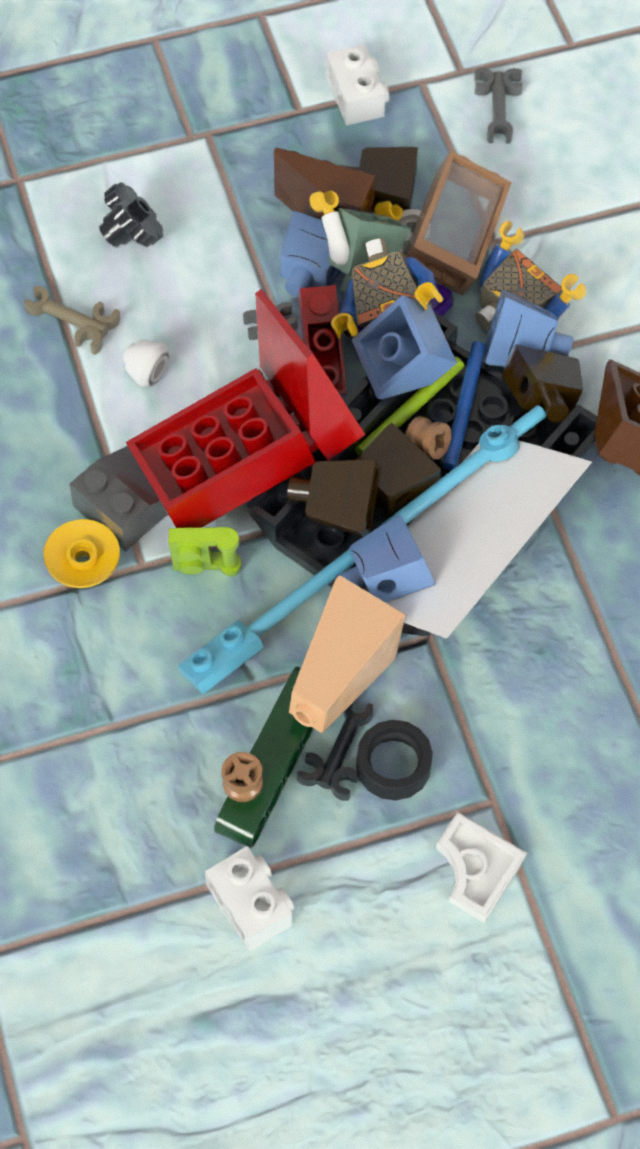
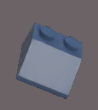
(403, 349)

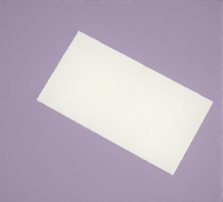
(480, 529)

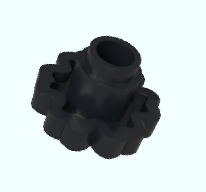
(129, 218)

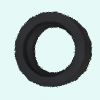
(401, 732)

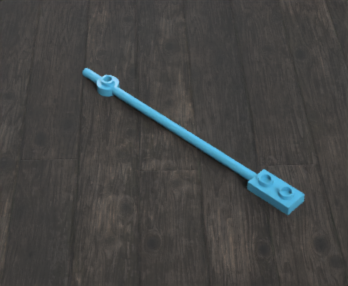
(240, 643)

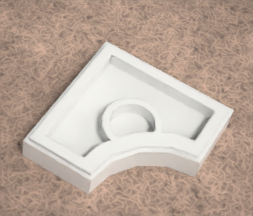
(480, 864)

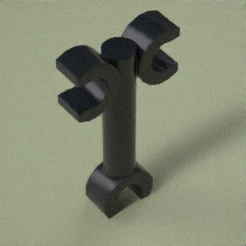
(331, 774)

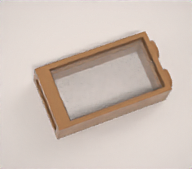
(458, 221)

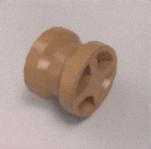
(429, 437)
(240, 767)

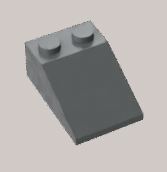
(118, 497)

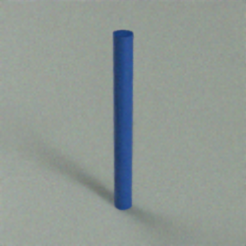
(464, 405)

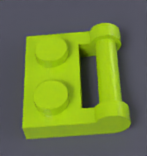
(193, 554)

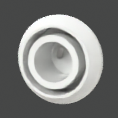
(146, 362)

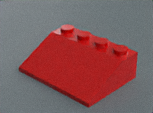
(302, 384)
(221, 451)

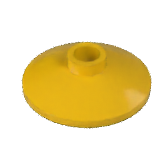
(78, 540)

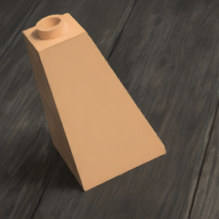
(346, 655)

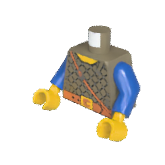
(522, 278)
(380, 283)

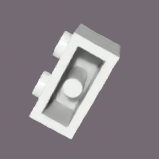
(356, 84)
(250, 898)

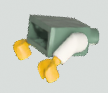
(351, 229)

